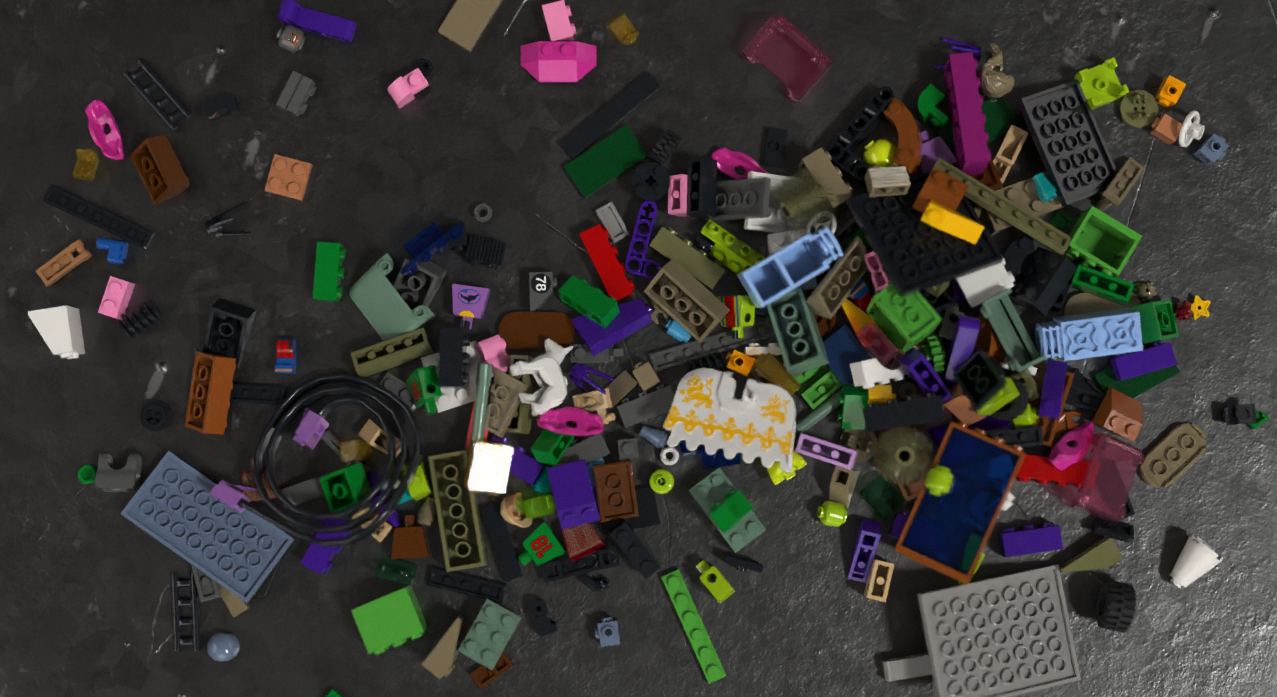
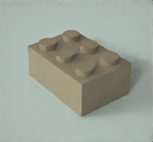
(832, 177)

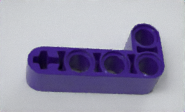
(316, 22)
(643, 238)
(961, 346)

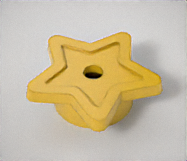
(1203, 304)

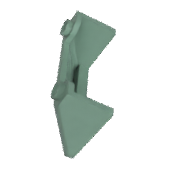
(384, 305)
(1011, 332)

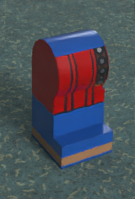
(860, 295)
(286, 356)

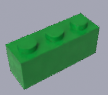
(328, 272)
(1102, 285)
(589, 301)

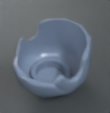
(223, 646)

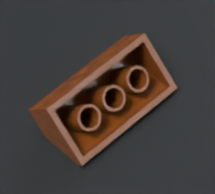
(210, 393)

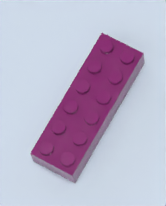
(966, 113)

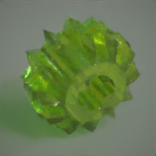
(539, 506)

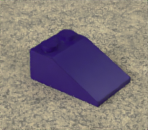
(573, 494)

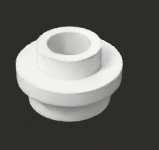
(663, 455)

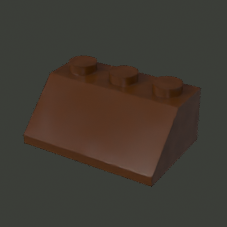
(159, 169)

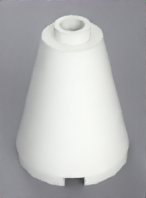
(1194, 561)

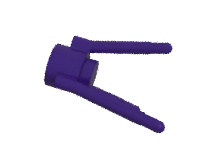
(964, 48)
(579, 374)

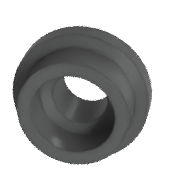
(482, 206)

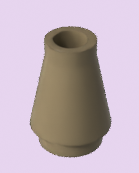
(427, 512)

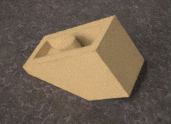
(376, 436)

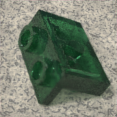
(883, 498)
(396, 570)

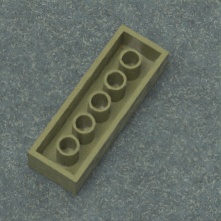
(457, 512)

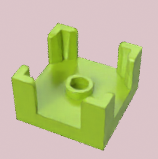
(1101, 84)

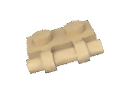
(597, 402)

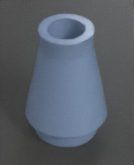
(654, 436)

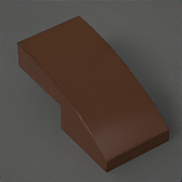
(483, 676)

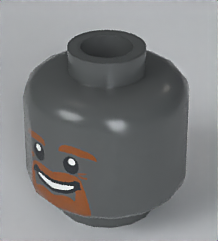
(291, 38)

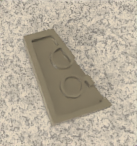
(503, 402)

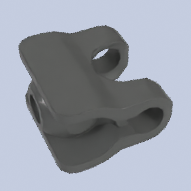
(123, 480)

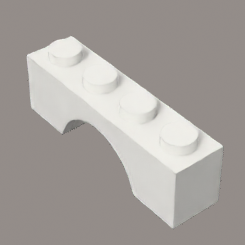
(871, 371)

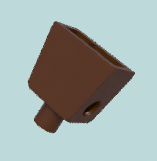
(410, 540)

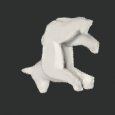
(547, 375)

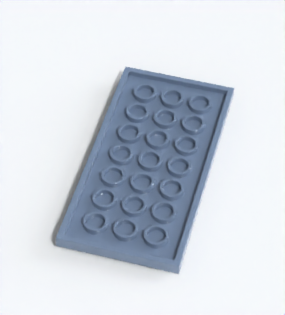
(205, 532)

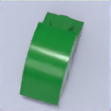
(928, 107)

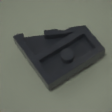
(1084, 393)

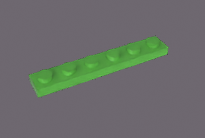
(693, 626)

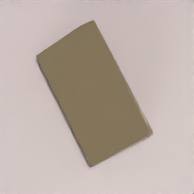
(621, 387)
(234, 603)

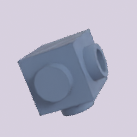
(1212, 149)
(607, 632)

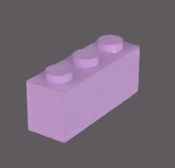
(826, 451)

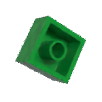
(345, 487)

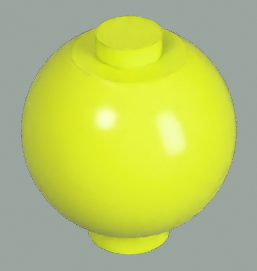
(879, 153)

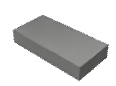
(613, 222)

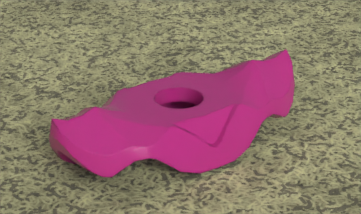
(98, 117)
(728, 160)
(586, 423)
(1063, 455)

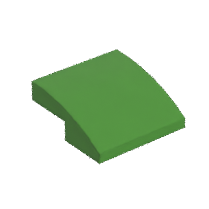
(817, 385)

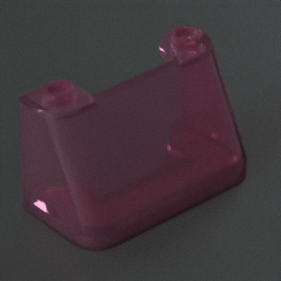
(789, 55)
(1108, 478)

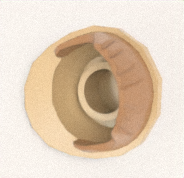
(513, 511)

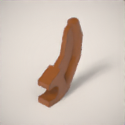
(1064, 424)

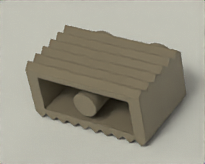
(887, 181)

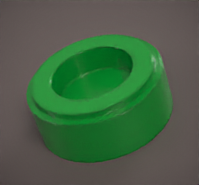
(87, 474)

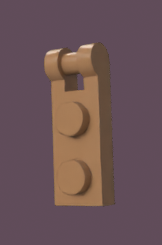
(63, 263)

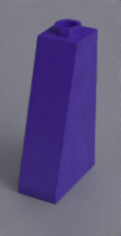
(631, 318)

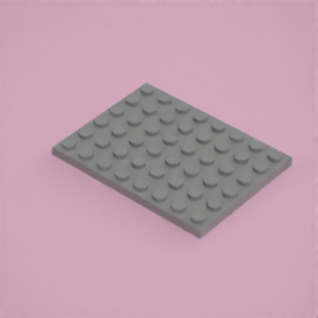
(1000, 635)

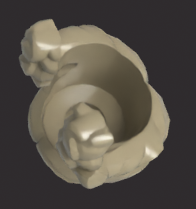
(995, 82)

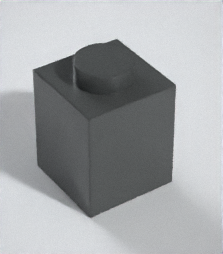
(628, 448)

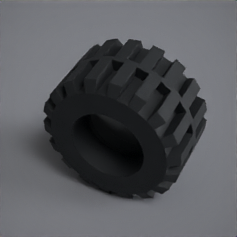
(1115, 606)

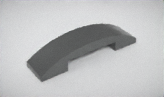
(304, 491)

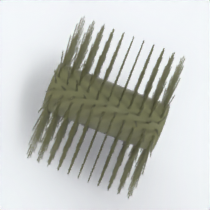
(802, 200)
(909, 464)

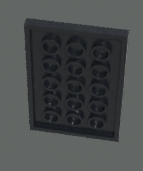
(1068, 141)

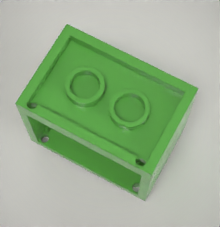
(1101, 242)
(903, 319)
(390, 620)

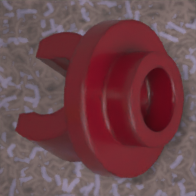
(1184, 312)

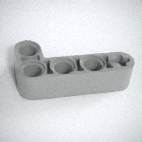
(907, 667)

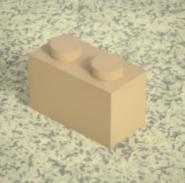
(879, 580)

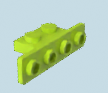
(729, 249)

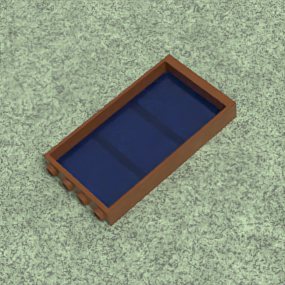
(955, 527)

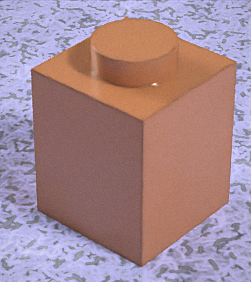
(1166, 128)

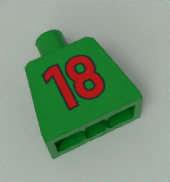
(424, 388)
(541, 546)

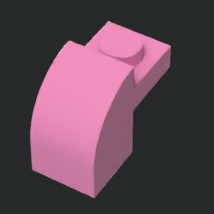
(405, 88)

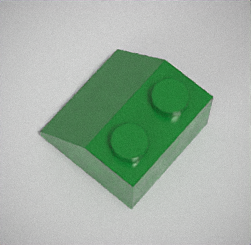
(1157, 321)

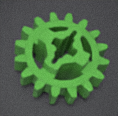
(934, 353)

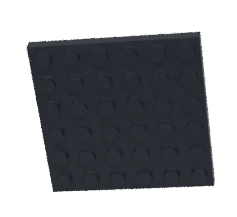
(913, 250)

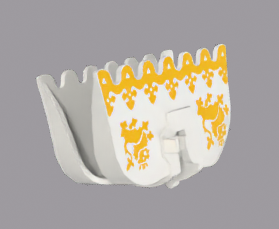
(711, 416)

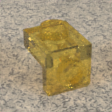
(623, 29)
(86, 164)
(355, 451)

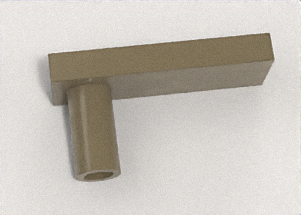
(1120, 184)

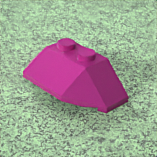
(558, 60)

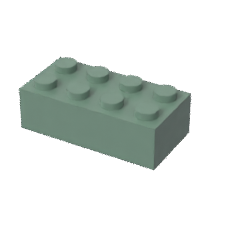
(797, 332)
(713, 489)

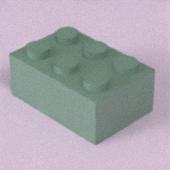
(489, 634)

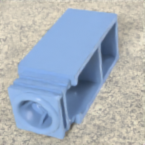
(790, 266)
(1090, 334)

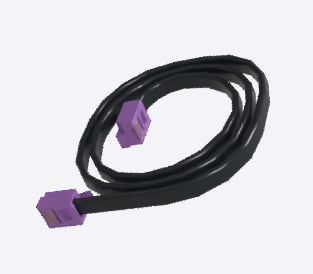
(308, 434)

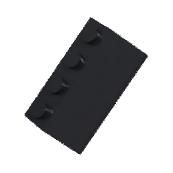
(905, 413)

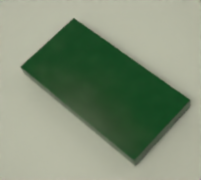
(998, 120)
(605, 161)
(1134, 386)

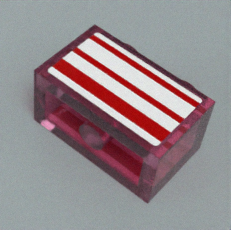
(877, 343)

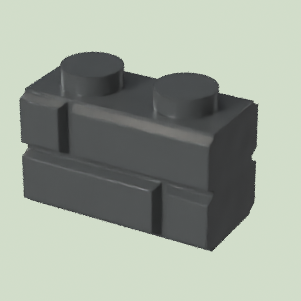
(295, 94)

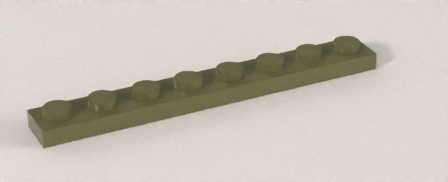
(1008, 210)

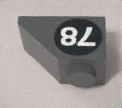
(541, 288)

